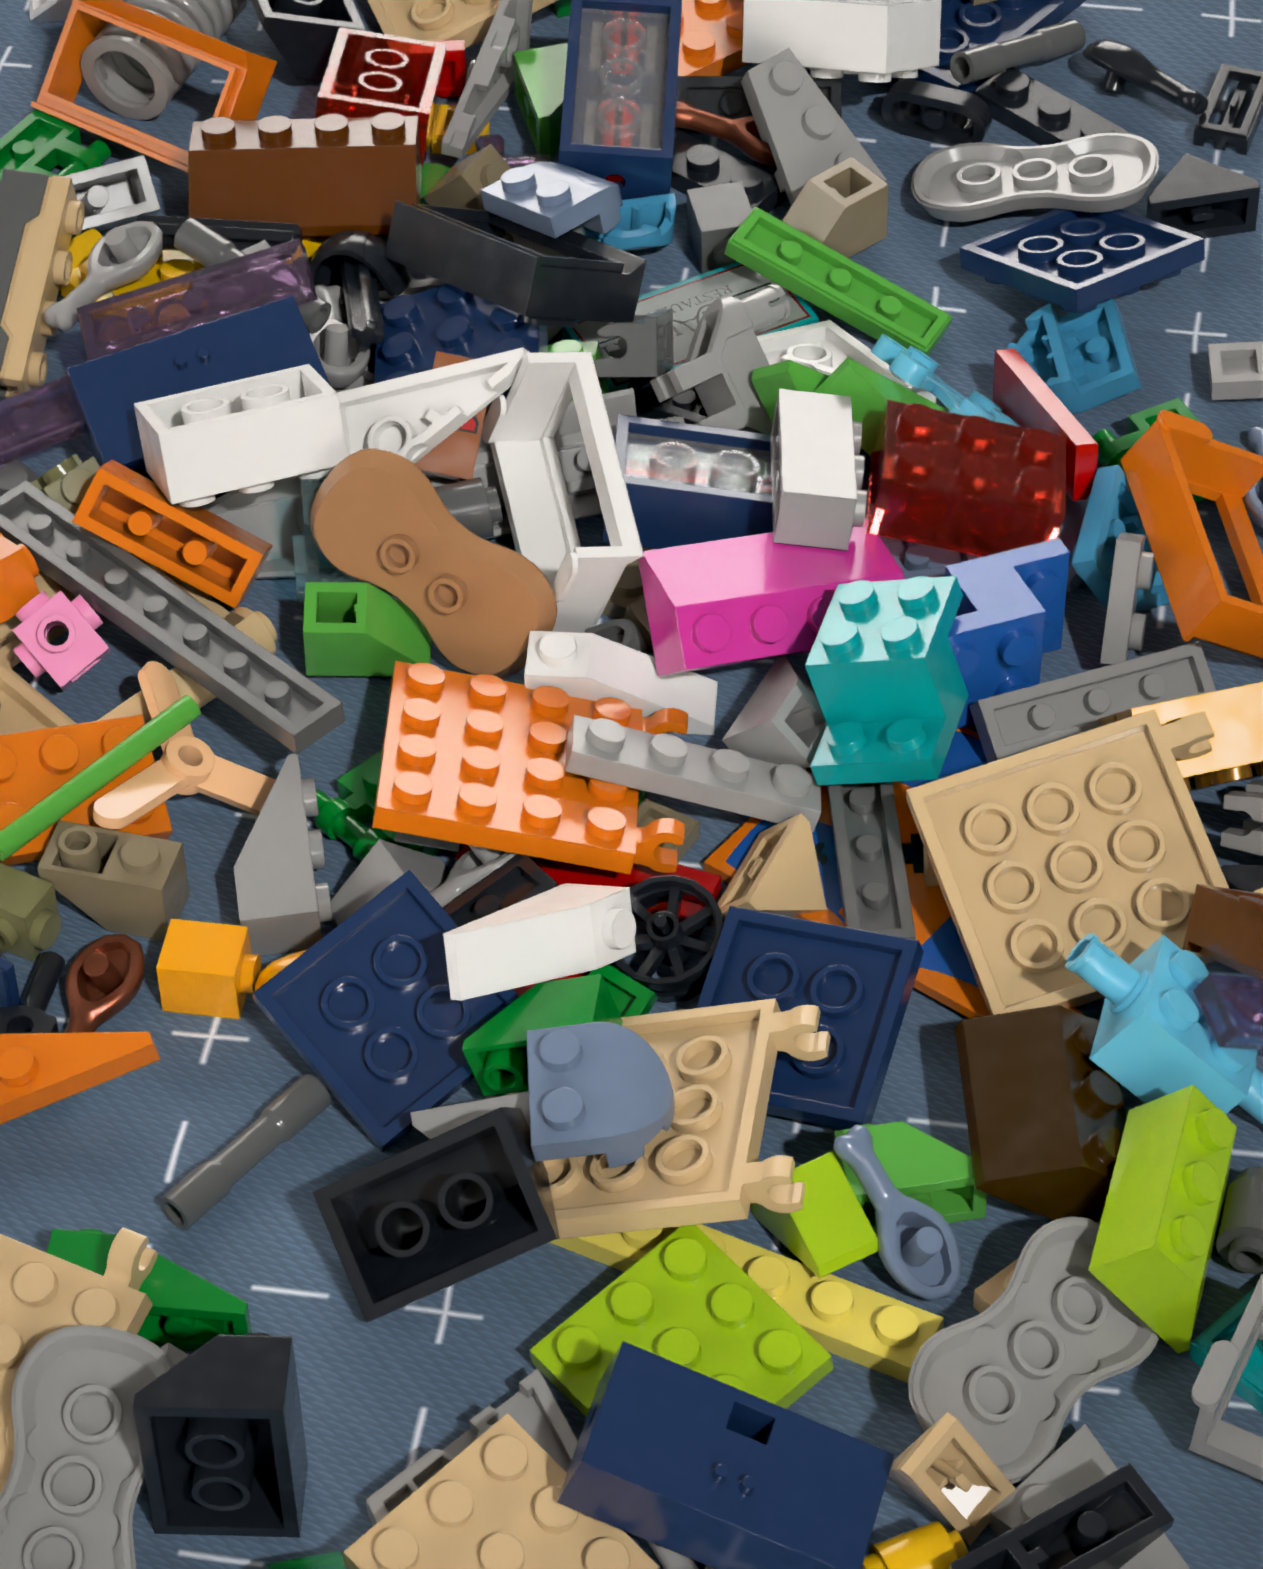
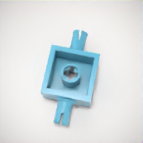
(1155, 1030)

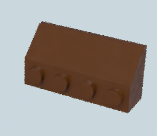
(308, 172)

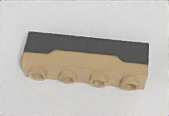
(35, 239)

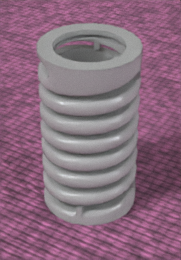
(141, 75)

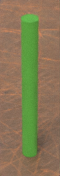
(97, 775)

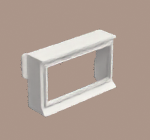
(535, 490)

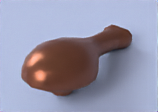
(738, 132)
(103, 981)

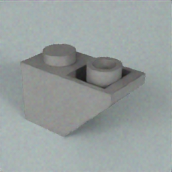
(780, 719)

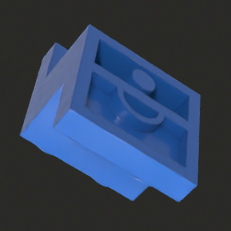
(1008, 618)

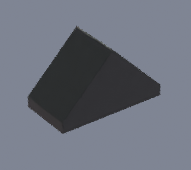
(1205, 199)

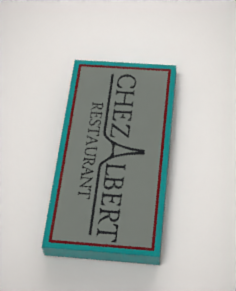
(689, 303)

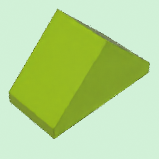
(831, 1224)

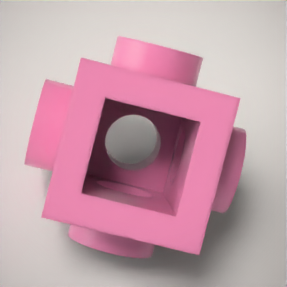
(74, 657)

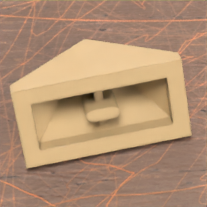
(778, 873)
(952, 1477)

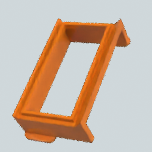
(239, 99)
(1163, 472)

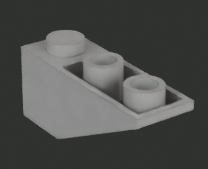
(276, 869)

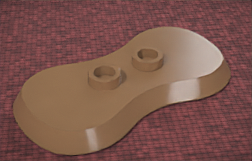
(391, 529)

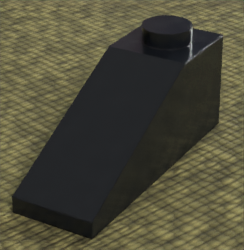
(1088, 1530)

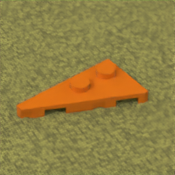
(54, 1066)

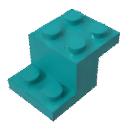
(887, 681)

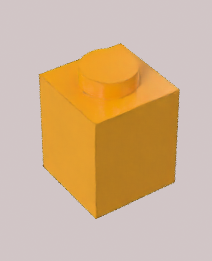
(206, 969)

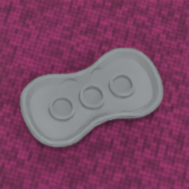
(993, 179)
(1030, 1352)
(76, 1450)

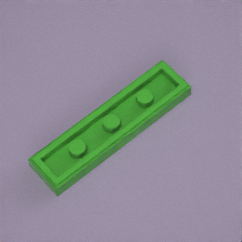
(836, 283)

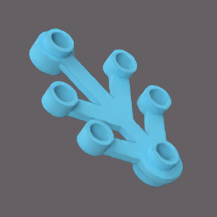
(919, 370)

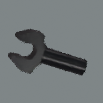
(31, 1014)

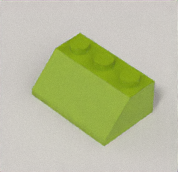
(1165, 1210)

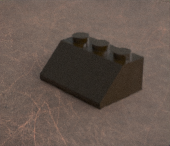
(1040, 1110)

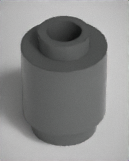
(472, 505)
(1242, 1222)

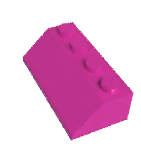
(748, 596)

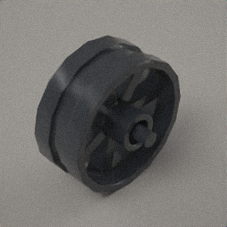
(670, 937)

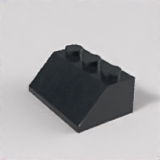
(306, 31)
(440, 1212)
(226, 1440)

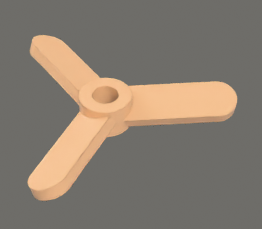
(183, 769)

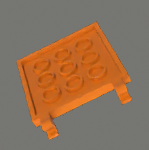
(488, 765)

